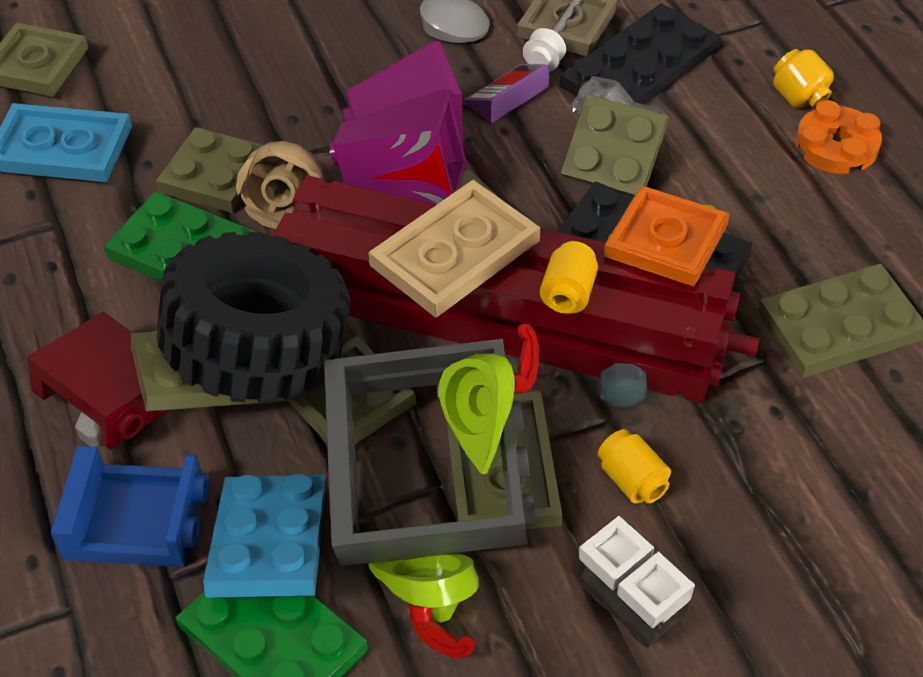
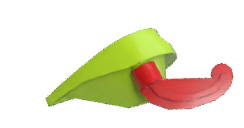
(480, 395)
(433, 591)

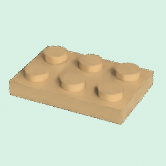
(454, 247)

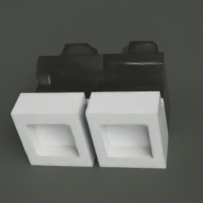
(633, 583)

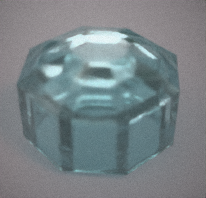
(623, 385)

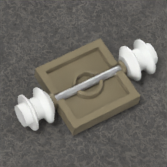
(563, 27)

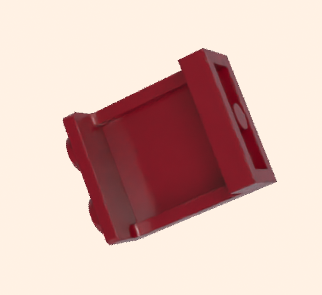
(96, 375)

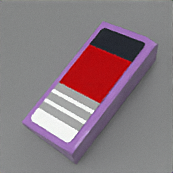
(509, 91)

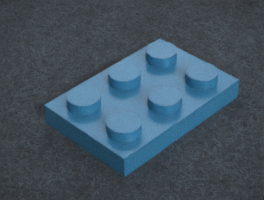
(62, 142)
(267, 537)

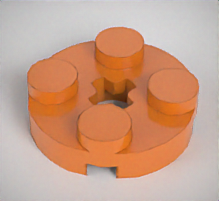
(858, 132)

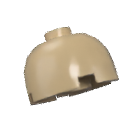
(273, 178)

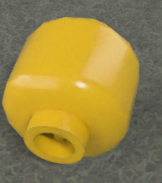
(803, 78)

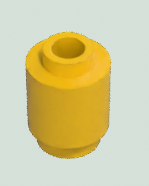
(569, 278)
(634, 467)

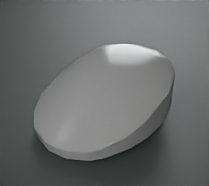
(454, 20)

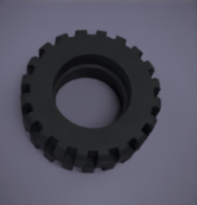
(251, 316)

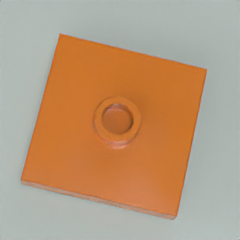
(666, 235)

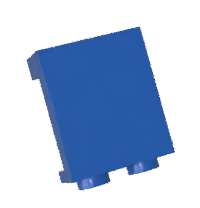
(129, 511)

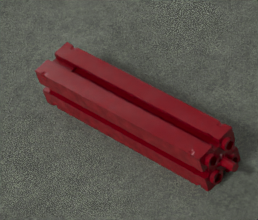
(629, 317)

